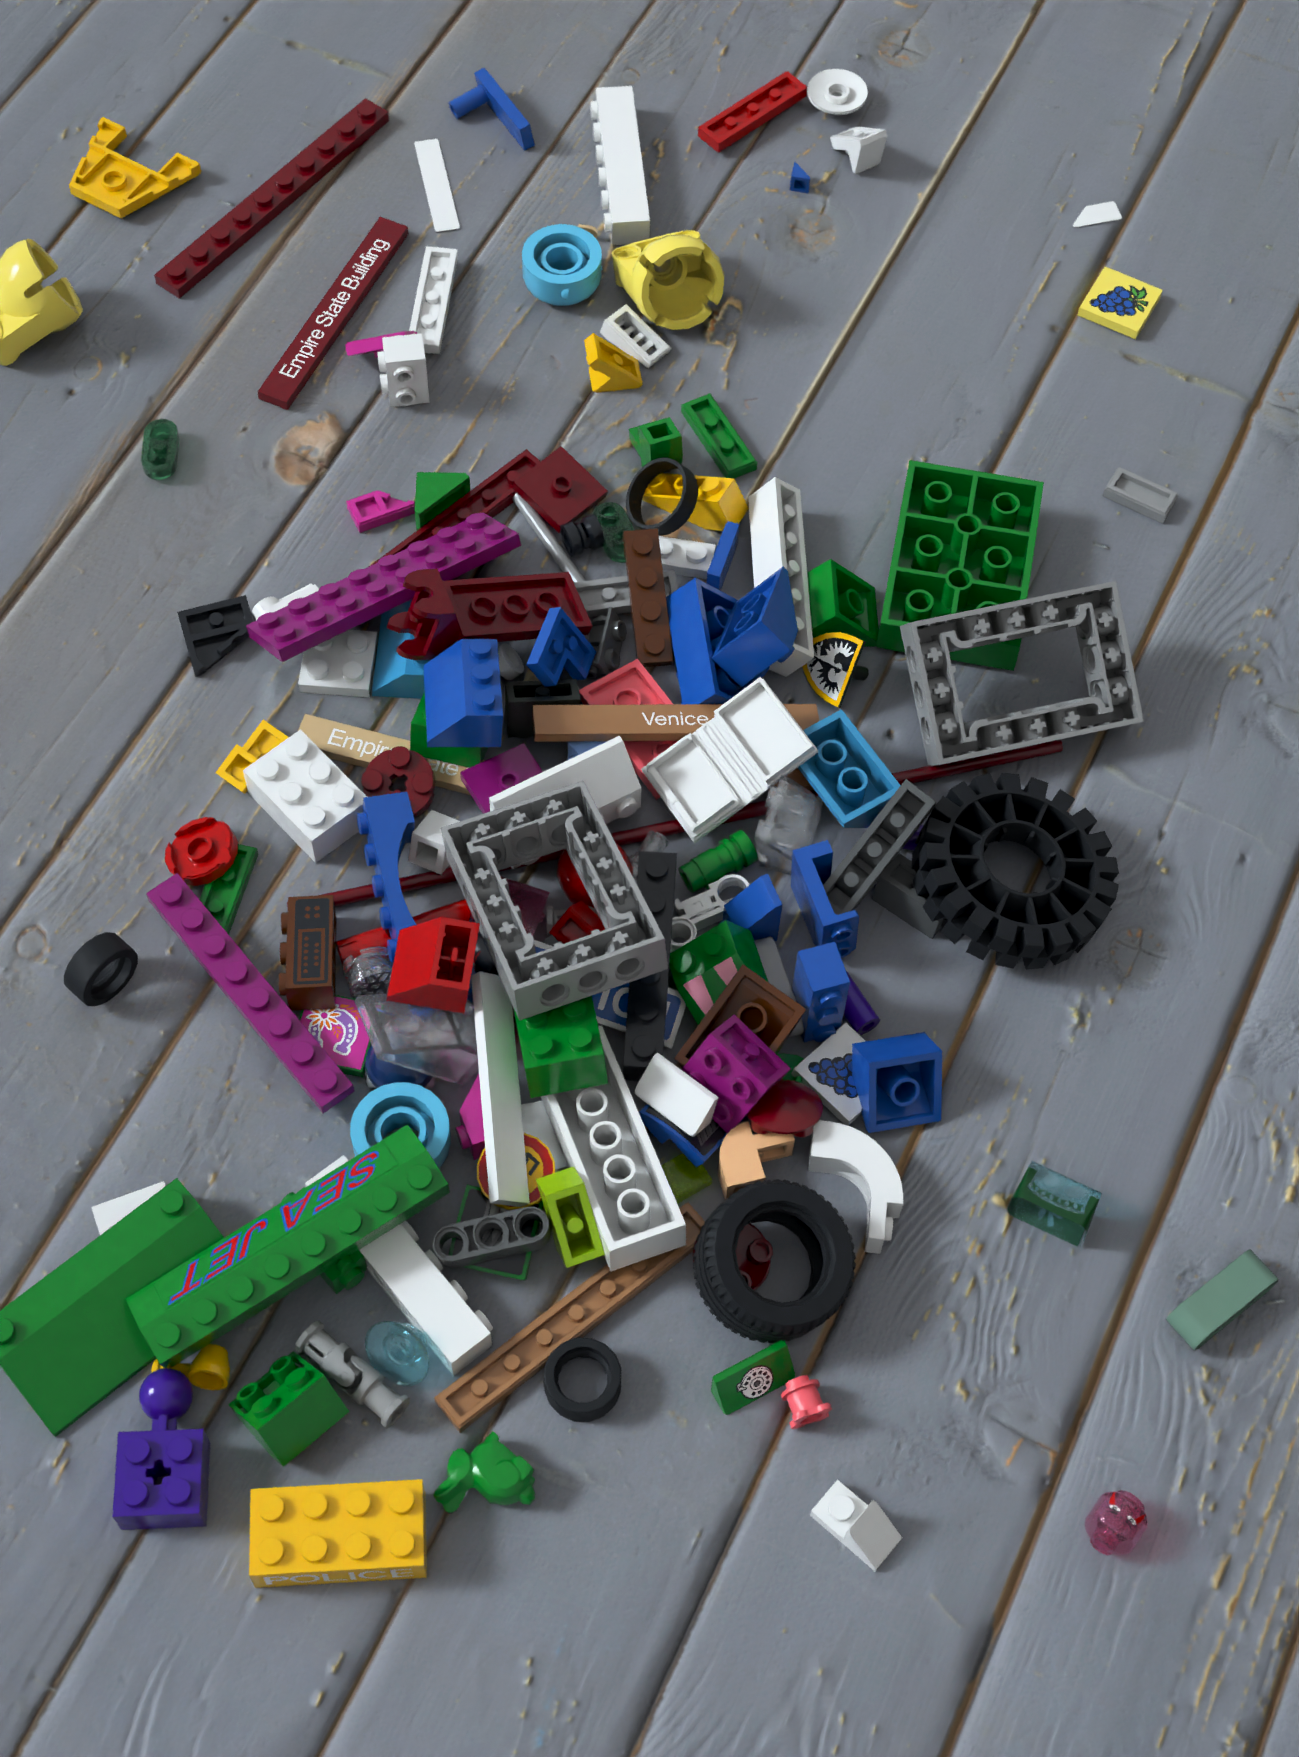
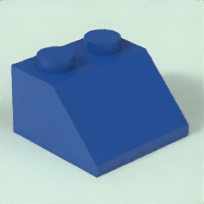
(898, 1081)

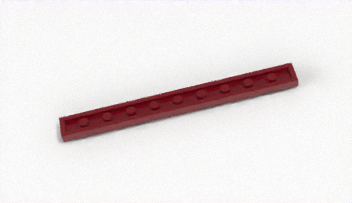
(271, 198)

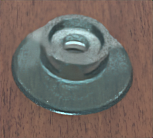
(398, 1352)

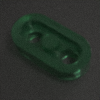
(160, 456)
(613, 528)

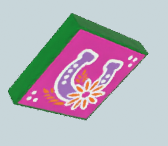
(340, 1034)

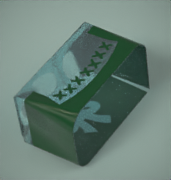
(1054, 1203)

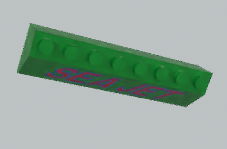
(286, 1247)

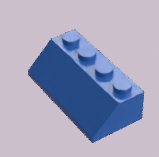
(696, 623)

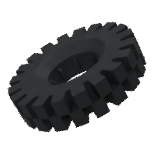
(993, 915)

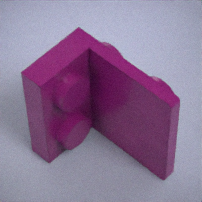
(735, 1069)

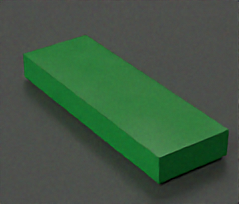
(719, 437)
(225, 894)

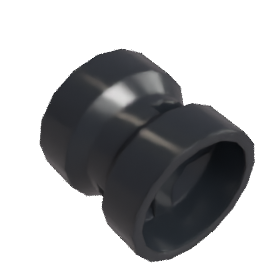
(582, 535)

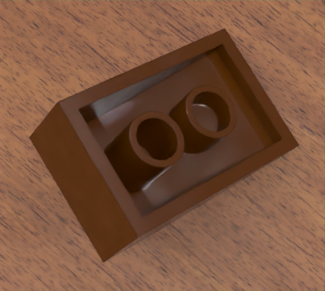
(757, 1004)

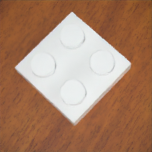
(340, 665)

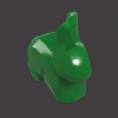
(490, 1470)

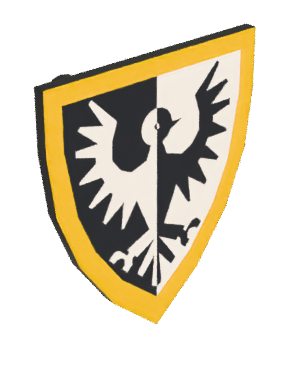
(835, 665)

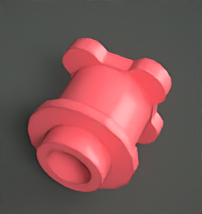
(805, 1401)

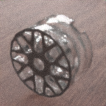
(368, 972)

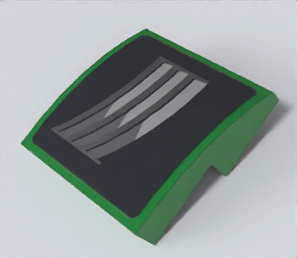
(477, 1205)

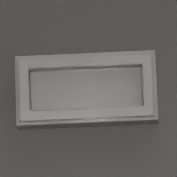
(1140, 494)

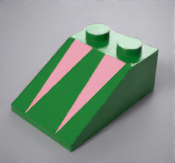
(709, 964)

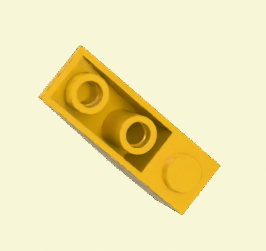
(716, 504)

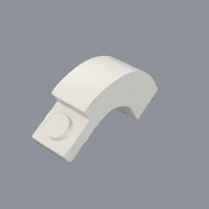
(864, 1162)

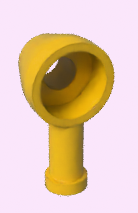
(208, 1369)

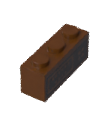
(309, 953)

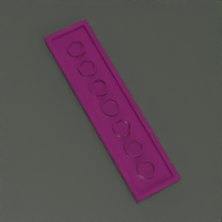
(380, 586)

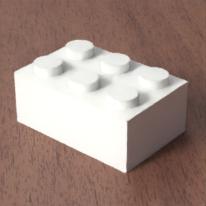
(306, 795)

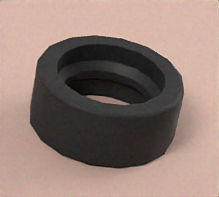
(100, 969)
(581, 1410)

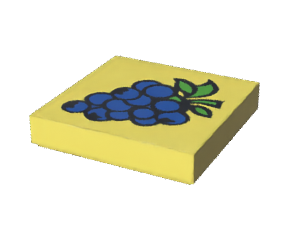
(1120, 302)

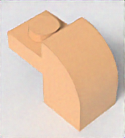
(743, 1153)

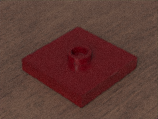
(559, 489)

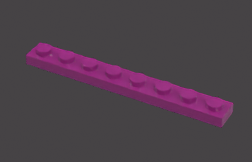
(250, 993)

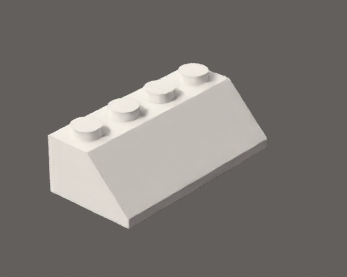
(603, 769)

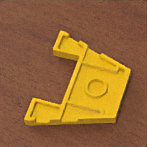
(120, 183)

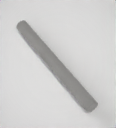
(547, 538)

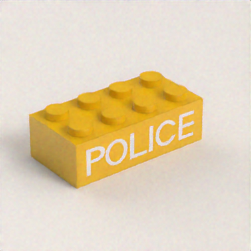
(337, 1533)

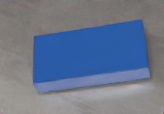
(723, 555)

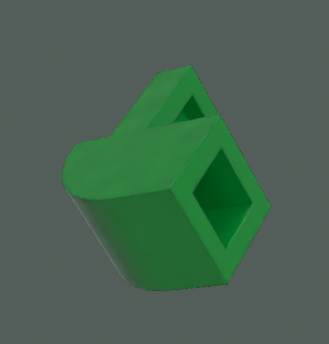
(657, 441)

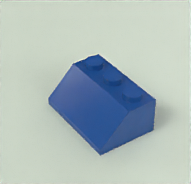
(464, 696)

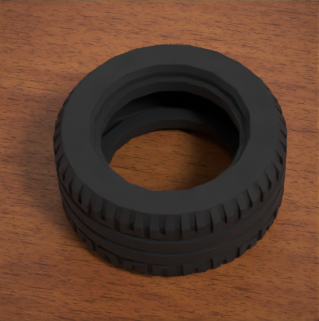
(820, 1233)

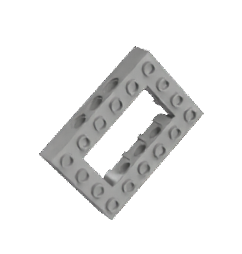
(1104, 655)
(573, 970)

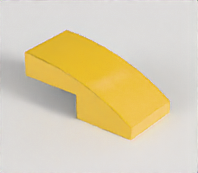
(260, 742)

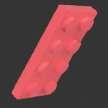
(631, 686)

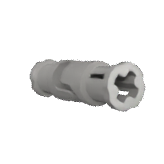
(348, 1370)

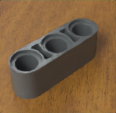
(473, 1230)

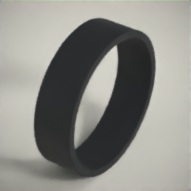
(639, 485)

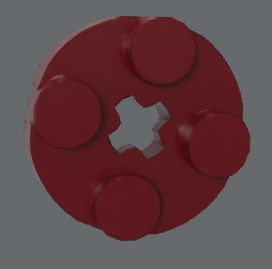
(401, 763)

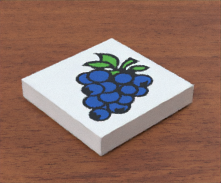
(830, 1074)

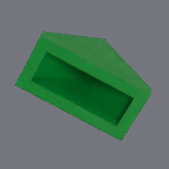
(436, 493)

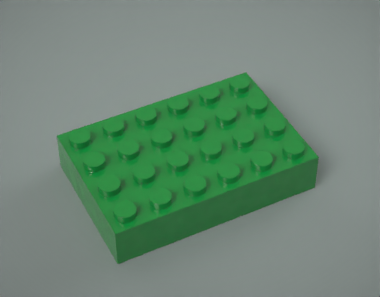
(960, 548)

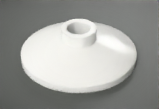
(837, 91)

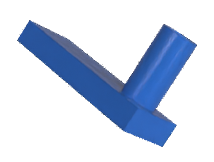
(491, 93)

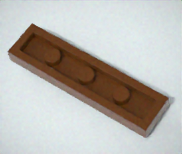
(647, 597)

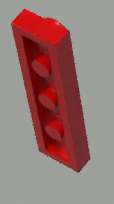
(752, 111)

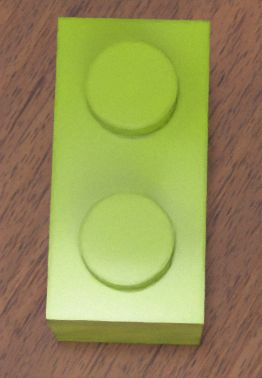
(570, 1217)

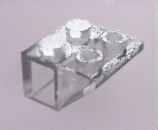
(790, 824)

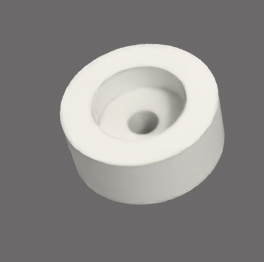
(509, 662)

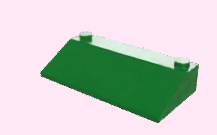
(73, 1331)

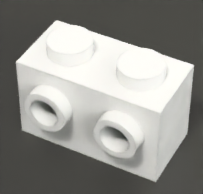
(405, 370)

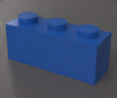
(822, 989)

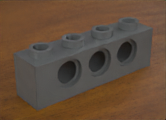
(878, 847)

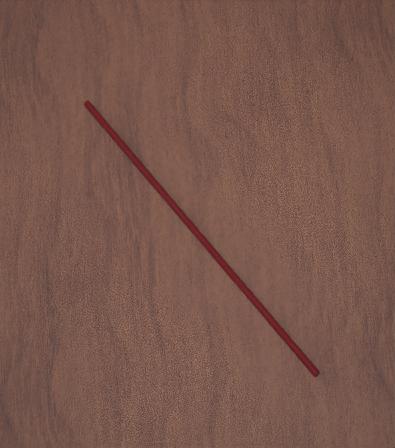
(749, 811)

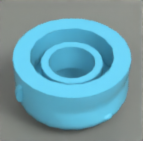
(561, 264)
(395, 1107)

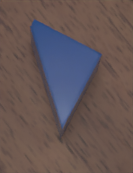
(799, 180)

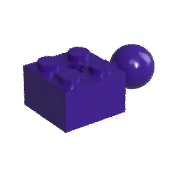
(146, 1455)

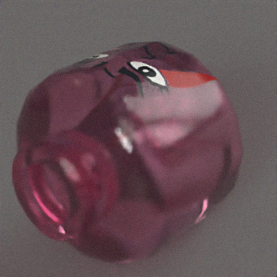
(1116, 1523)

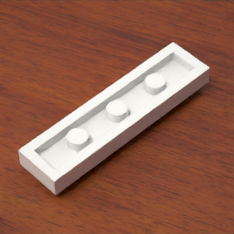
(434, 296)

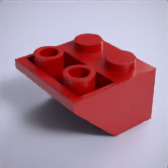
(434, 964)

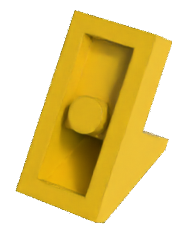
(610, 366)

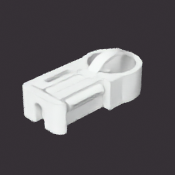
(707, 906)

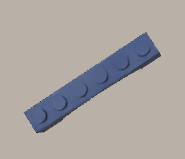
(388, 827)

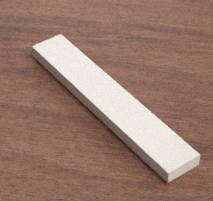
(499, 1091)

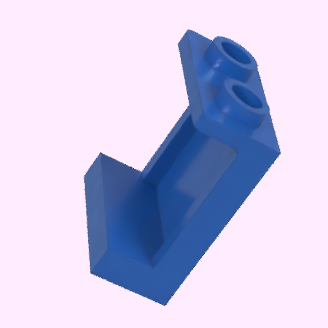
(808, 874)

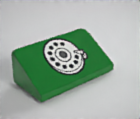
(753, 1377)

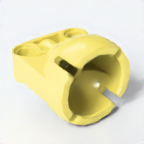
(670, 278)
(27, 307)

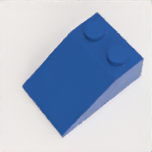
(758, 630)

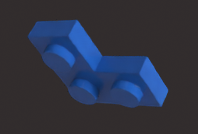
(560, 647)

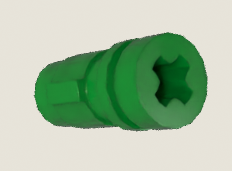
(719, 861)

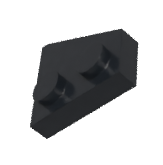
(214, 631)

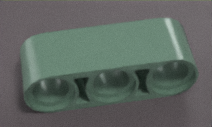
(1222, 1299)

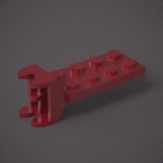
(481, 609)

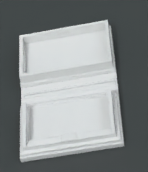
(729, 760)

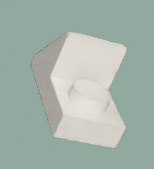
(863, 146)
(857, 1525)

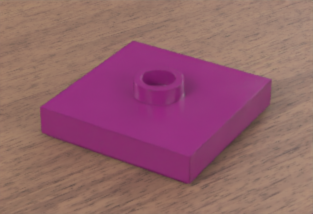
(499, 774)

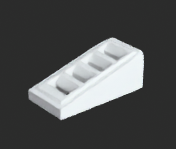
(629, 319)

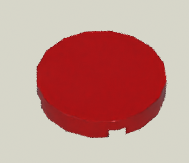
(201, 851)

